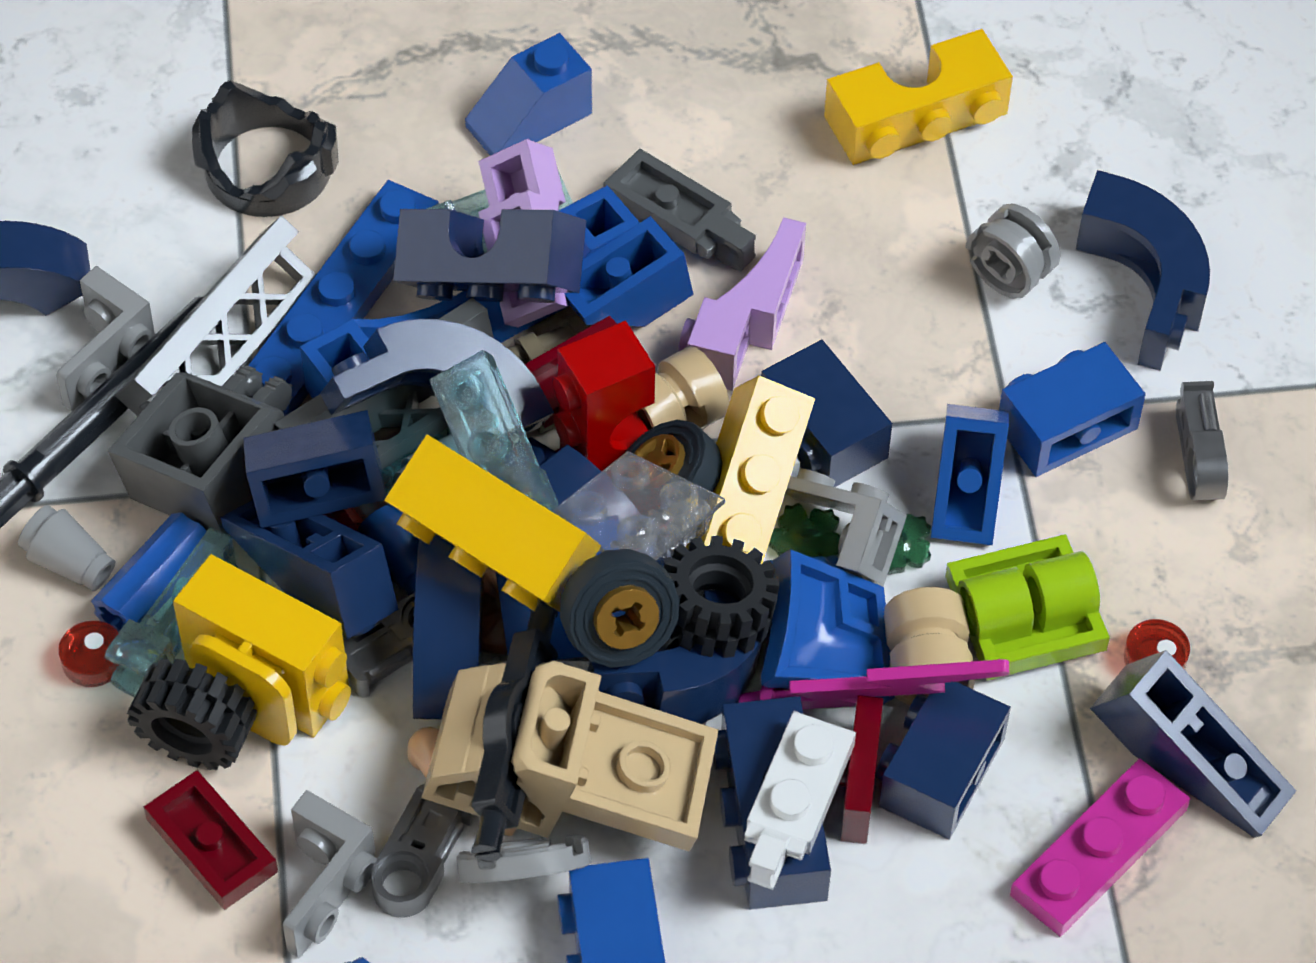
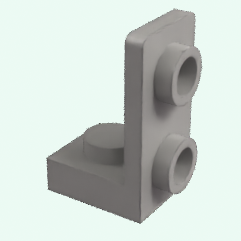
(123, 326)
(874, 530)
(348, 849)

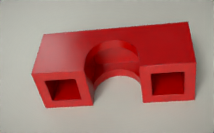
(600, 390)

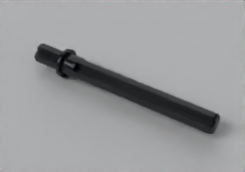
(25, 479)

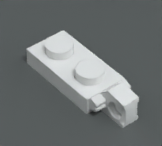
(796, 794)

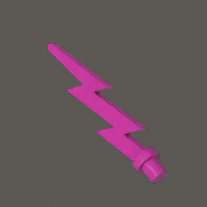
(881, 682)

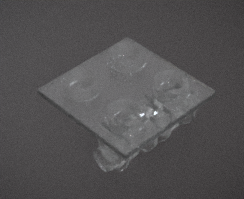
(641, 508)

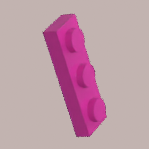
(1099, 847)

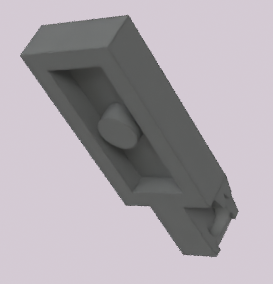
(683, 209)

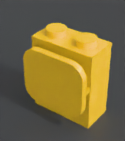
(268, 645)

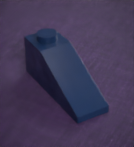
(320, 566)
(1192, 742)

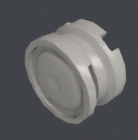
(1013, 250)

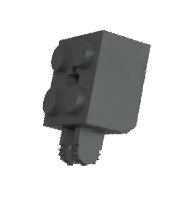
(190, 444)

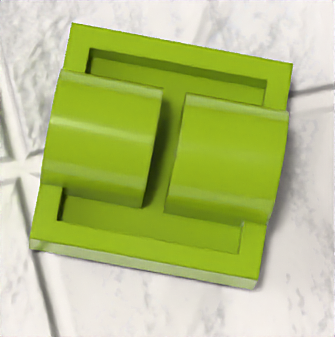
(1031, 604)

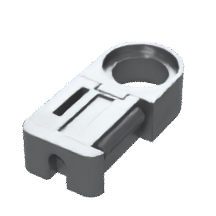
(1202, 441)
(381, 649)
(421, 846)

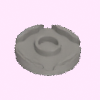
(526, 860)

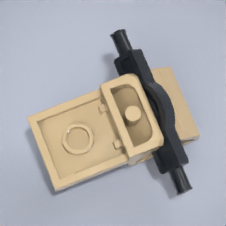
(544, 741)

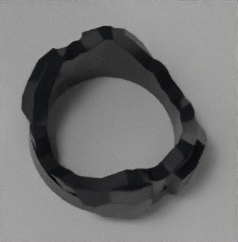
(301, 176)

